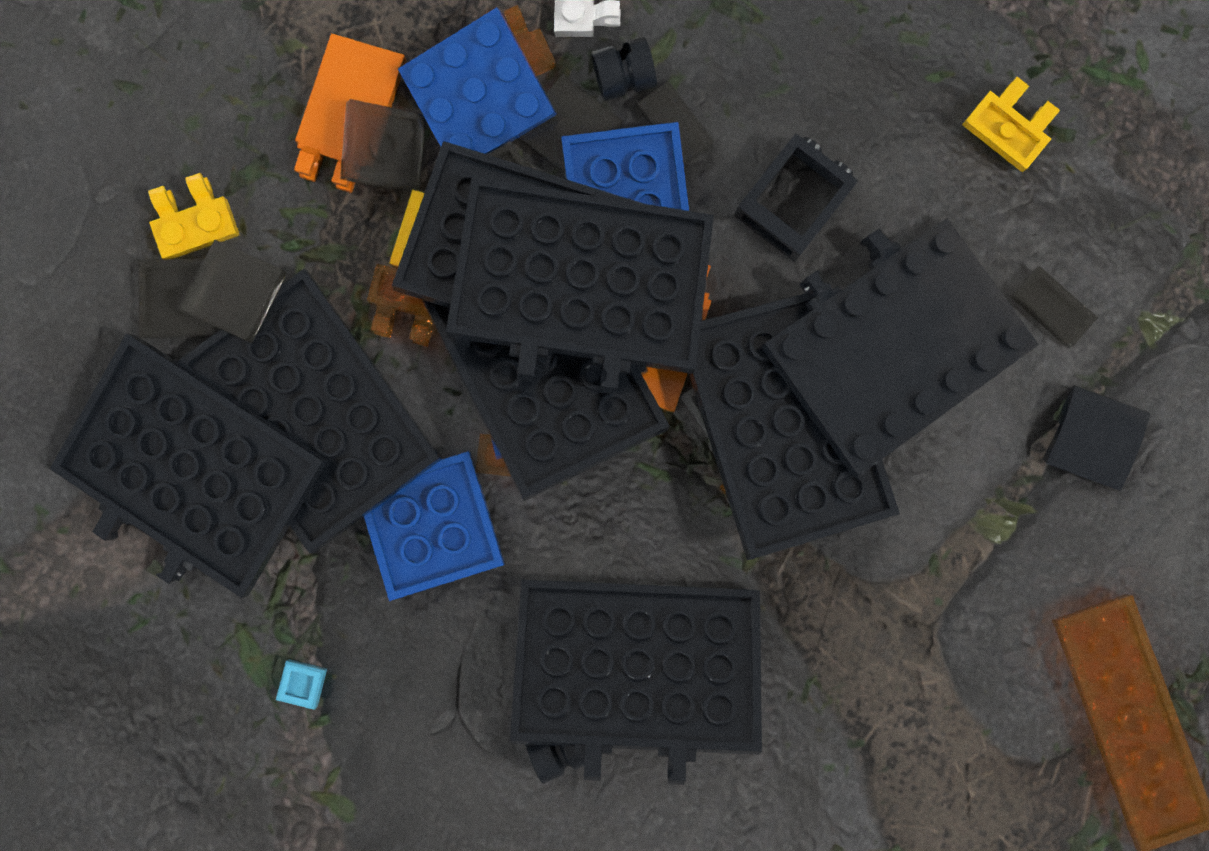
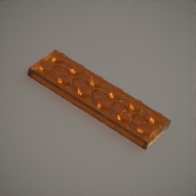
(1134, 722)

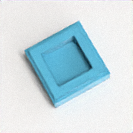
(301, 684)

